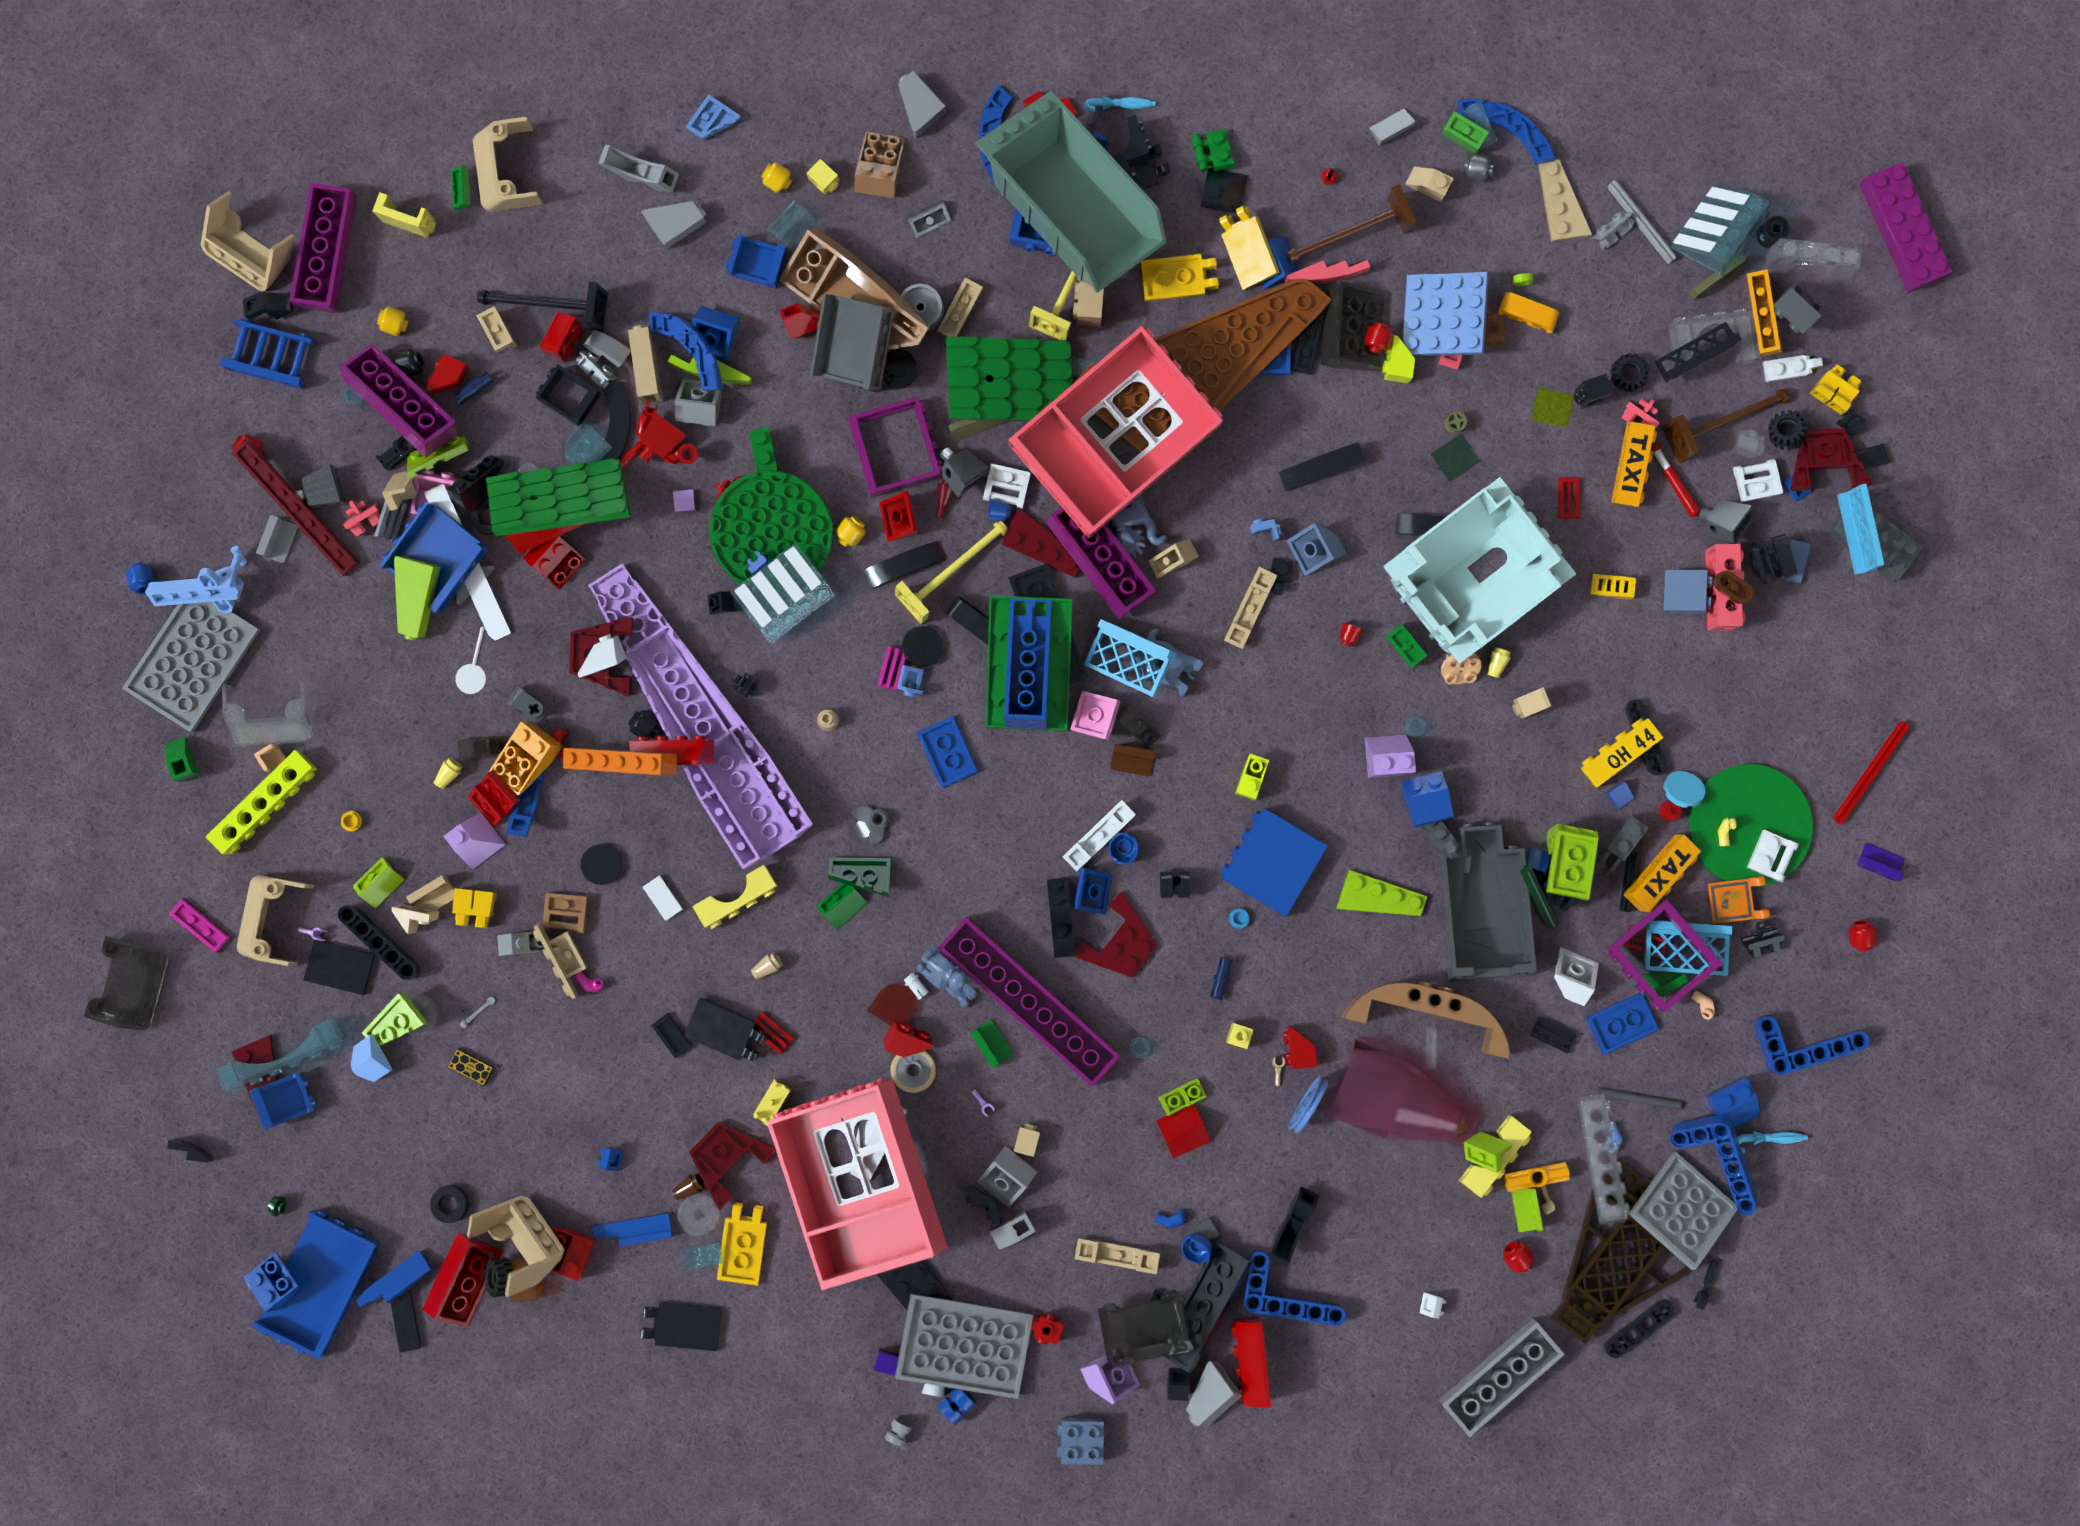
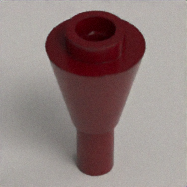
(945, 494)

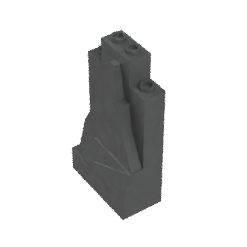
(1486, 908)

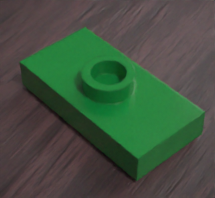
(460, 187)

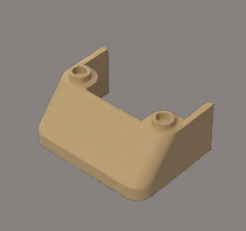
(501, 194)
(239, 251)
(259, 892)
(530, 1234)

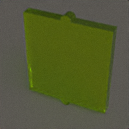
(1552, 407)

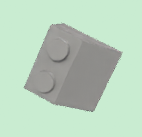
(695, 405)
(1007, 1176)

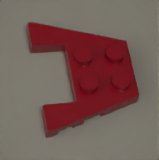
(1827, 451)
(583, 641)
(1126, 948)
(718, 1152)

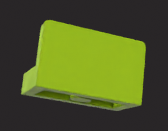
(378, 883)
(1486, 1151)
(1527, 1210)

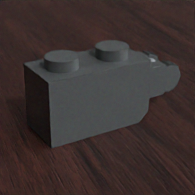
(1622, 842)

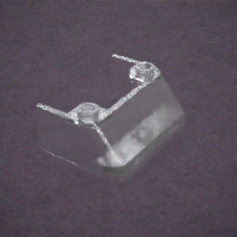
(294, 728)

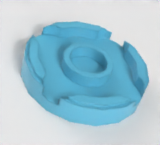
(1684, 789)

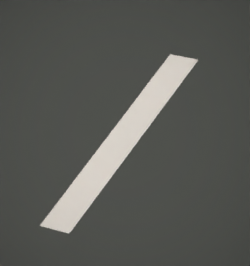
(476, 582)

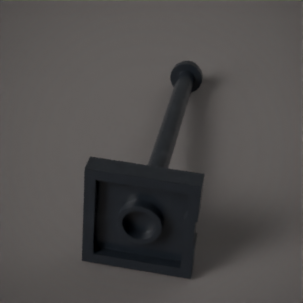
(594, 306)

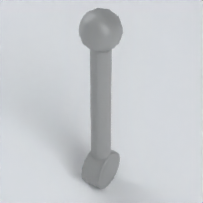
(490, 1001)

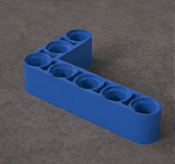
(1807, 1052)
(1726, 1155)
(1284, 1301)

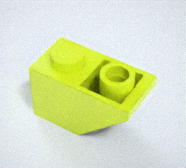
(1399, 362)
(1252, 777)

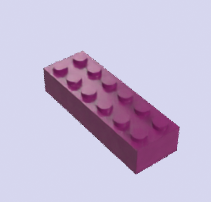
(1905, 227)
(323, 248)
(398, 400)
(1104, 564)

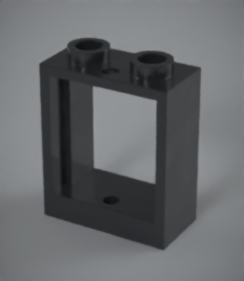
(585, 405)

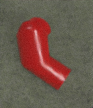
(559, 735)

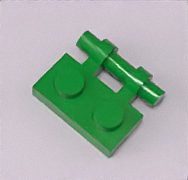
(1219, 150)

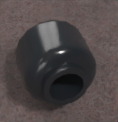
(409, 362)
(643, 724)

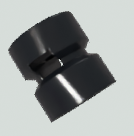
(1772, 230)
(1167, 882)

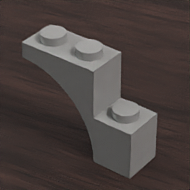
(637, 170)

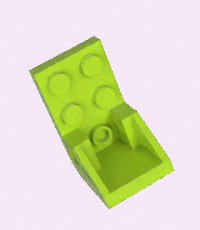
(1571, 861)

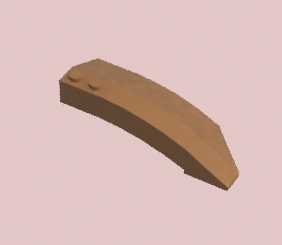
(829, 268)

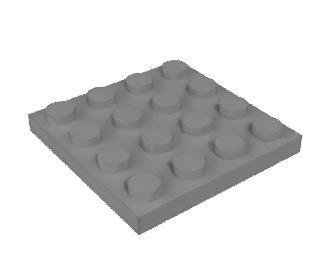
(1683, 1210)

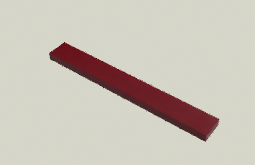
(295, 507)

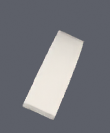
(1099, 835)

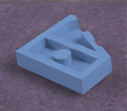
(711, 118)

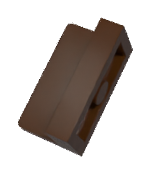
(1132, 760)

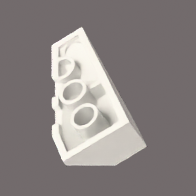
(867, 1136)

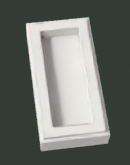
(662, 898)

